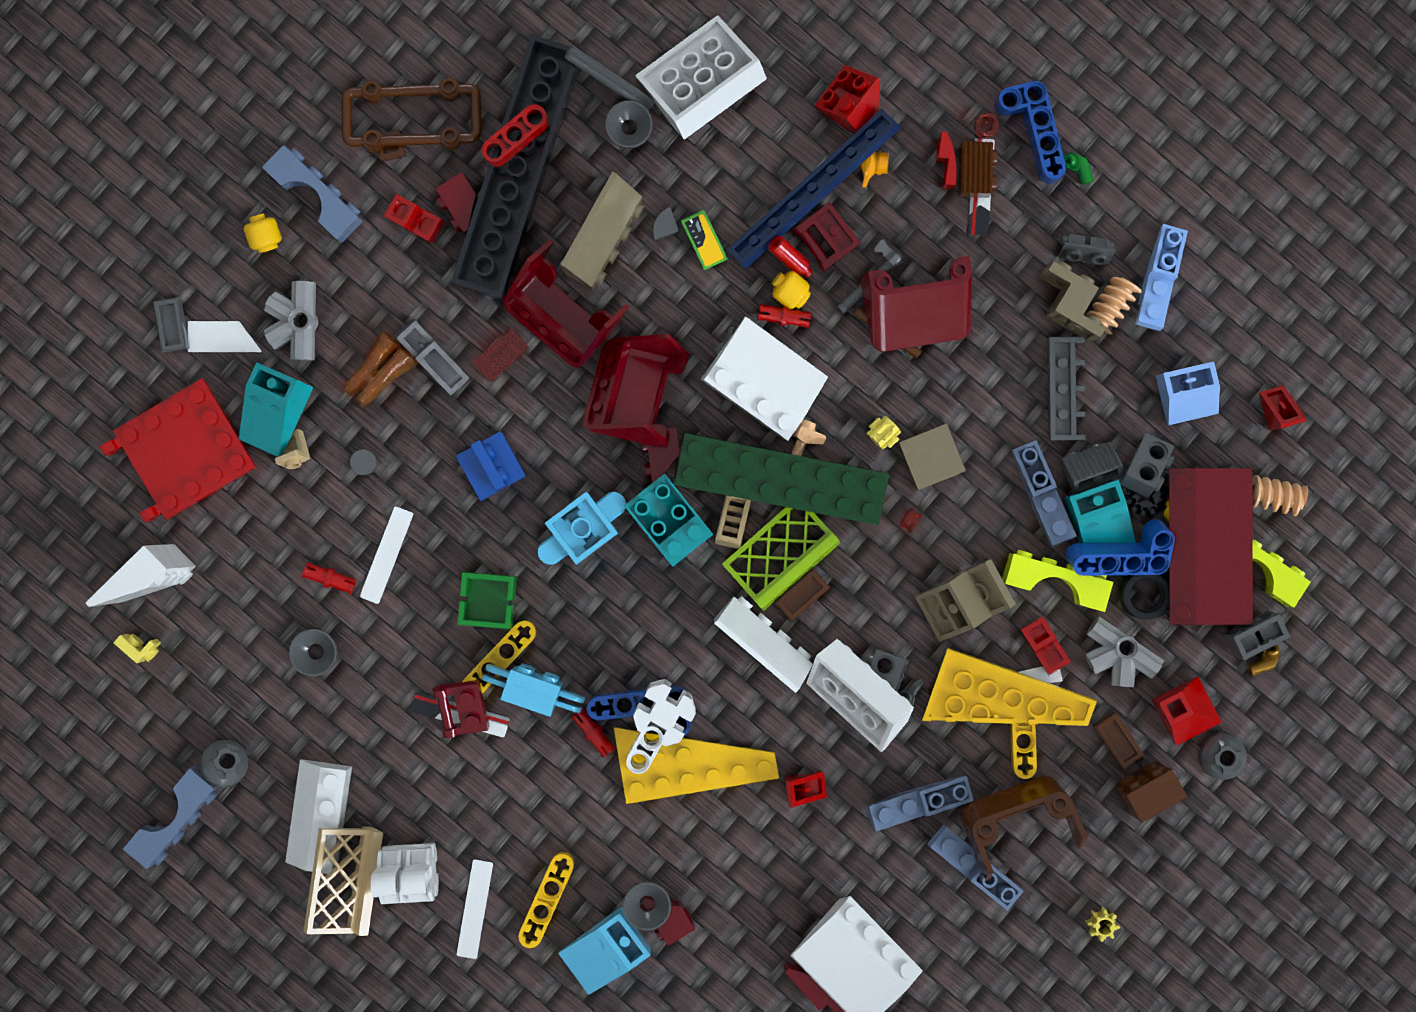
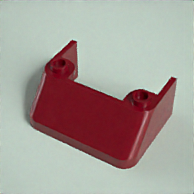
(554, 315)

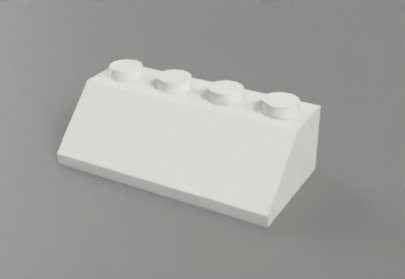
(859, 694)
(318, 804)

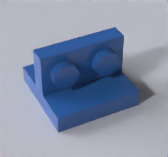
(490, 465)

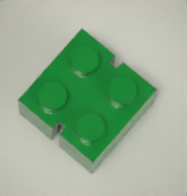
(487, 600)

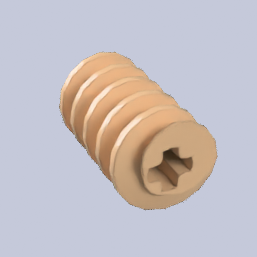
(1113, 302)
(1278, 494)

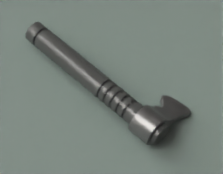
(893, 260)

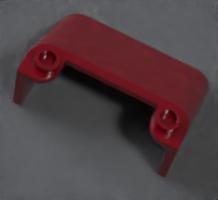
(918, 312)
(631, 387)

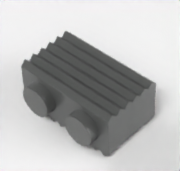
(1092, 467)

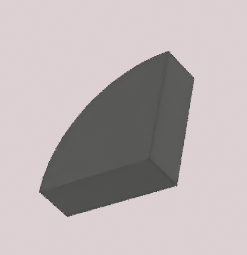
(665, 225)

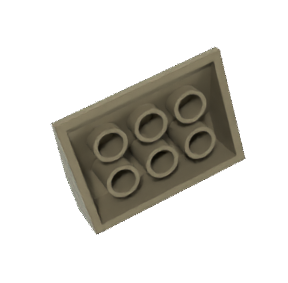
(602, 232)

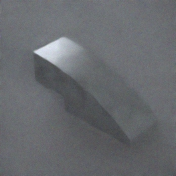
(432, 356)

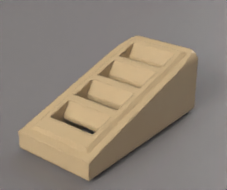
(730, 541)

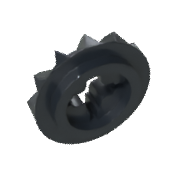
(1145, 507)

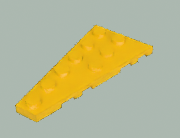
(994, 694)
(691, 767)

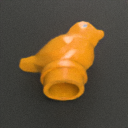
(877, 164)

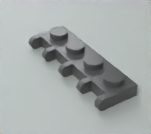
(1063, 388)

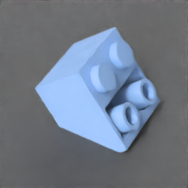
(1189, 393)

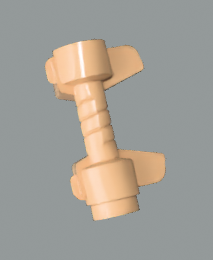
(805, 434)

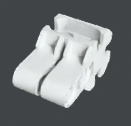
(659, 718)
(405, 874)

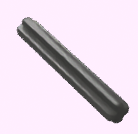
(607, 77)

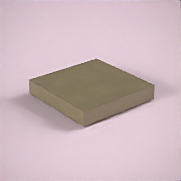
(932, 457)

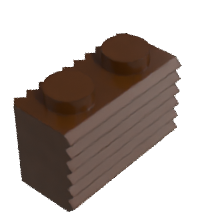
(976, 169)

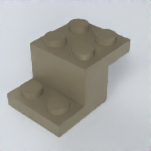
(1072, 301)
(965, 600)

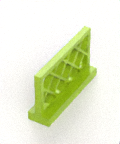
(793, 572)

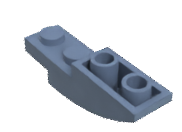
(1043, 493)
(919, 802)
(963, 858)

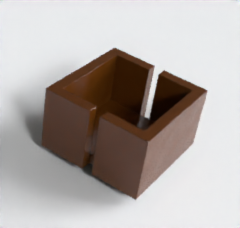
(1150, 791)

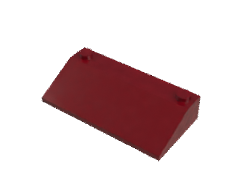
(1211, 546)

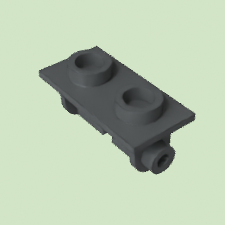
(1098, 251)

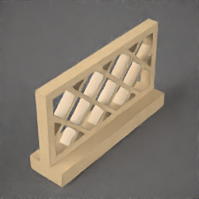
(361, 899)

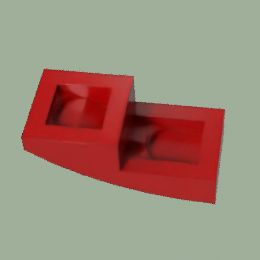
(946, 155)
(414, 218)
(1045, 646)

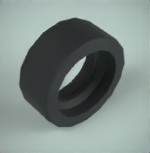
(1161, 606)

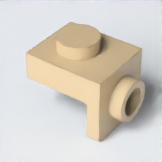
(295, 452)

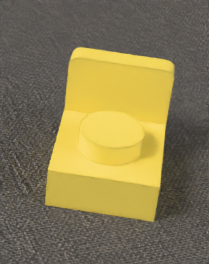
(133, 647)

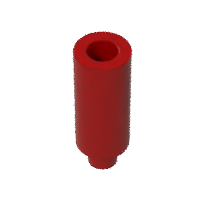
(790, 256)

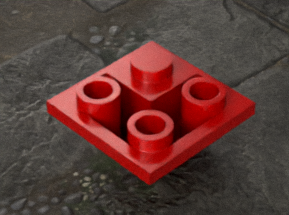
(851, 98)
(1186, 711)

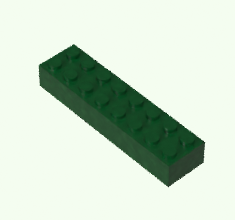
(780, 478)

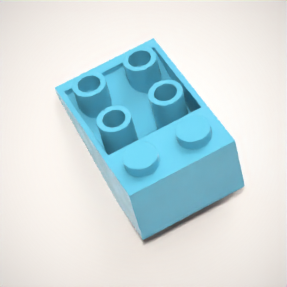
(605, 952)

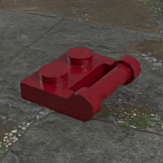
(833, 231)
(469, 706)

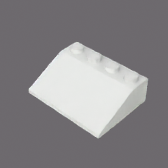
(701, 76)
(765, 379)
(146, 572)
(764, 643)
(855, 960)

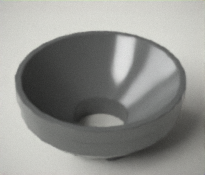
(624, 112)
(300, 654)
(1210, 754)
(212, 770)
(647, 919)

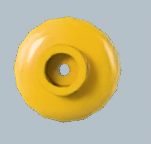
(262, 233)
(790, 289)

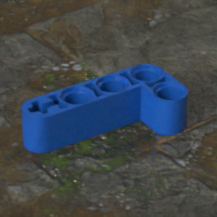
(1036, 133)
(1088, 557)
(635, 697)

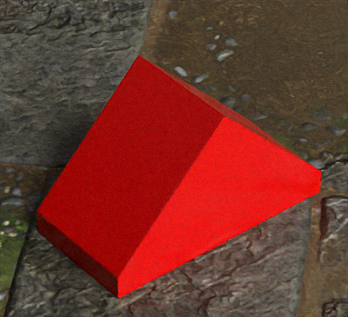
(1280, 408)
(805, 788)

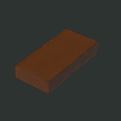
(802, 594)
(1118, 740)

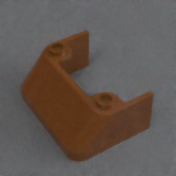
(982, 814)

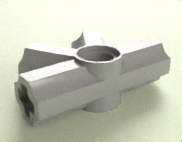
(289, 312)
(1110, 656)

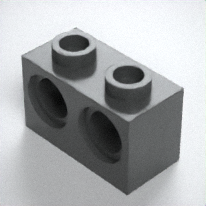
(1145, 464)
(1252, 639)
(898, 669)

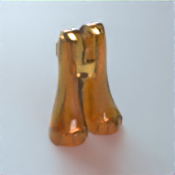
(399, 363)

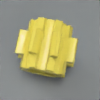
(883, 432)
(1110, 926)

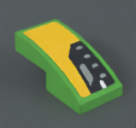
(703, 239)

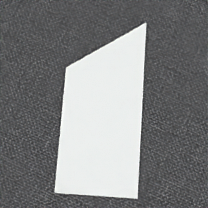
(219, 337)

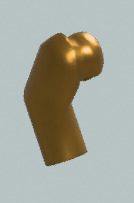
(1267, 661)

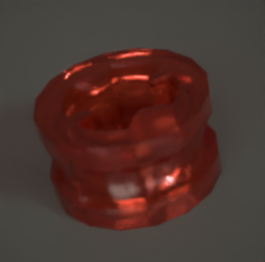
(988, 116)
(910, 520)

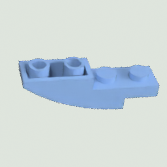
(1160, 276)

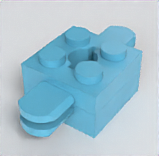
(581, 528)
(533, 689)

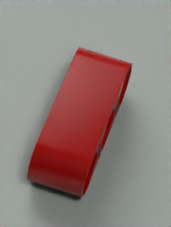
(519, 123)

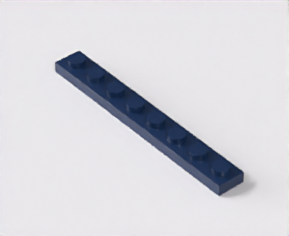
(814, 188)

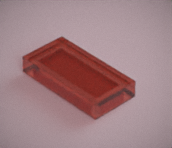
(501, 355)

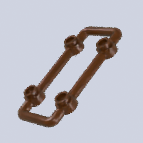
(374, 92)

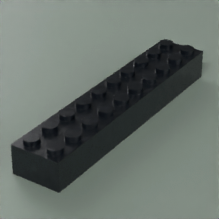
(513, 188)

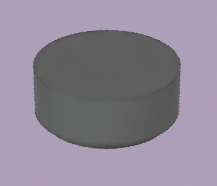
(363, 462)

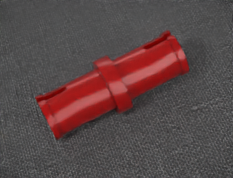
(784, 315)
(329, 578)
(593, 732)

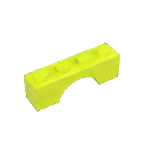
(1025, 572)
(1282, 582)

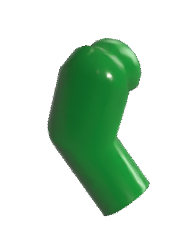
(1079, 165)

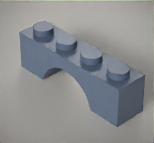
(289, 172)
(151, 842)

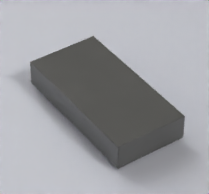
(171, 325)

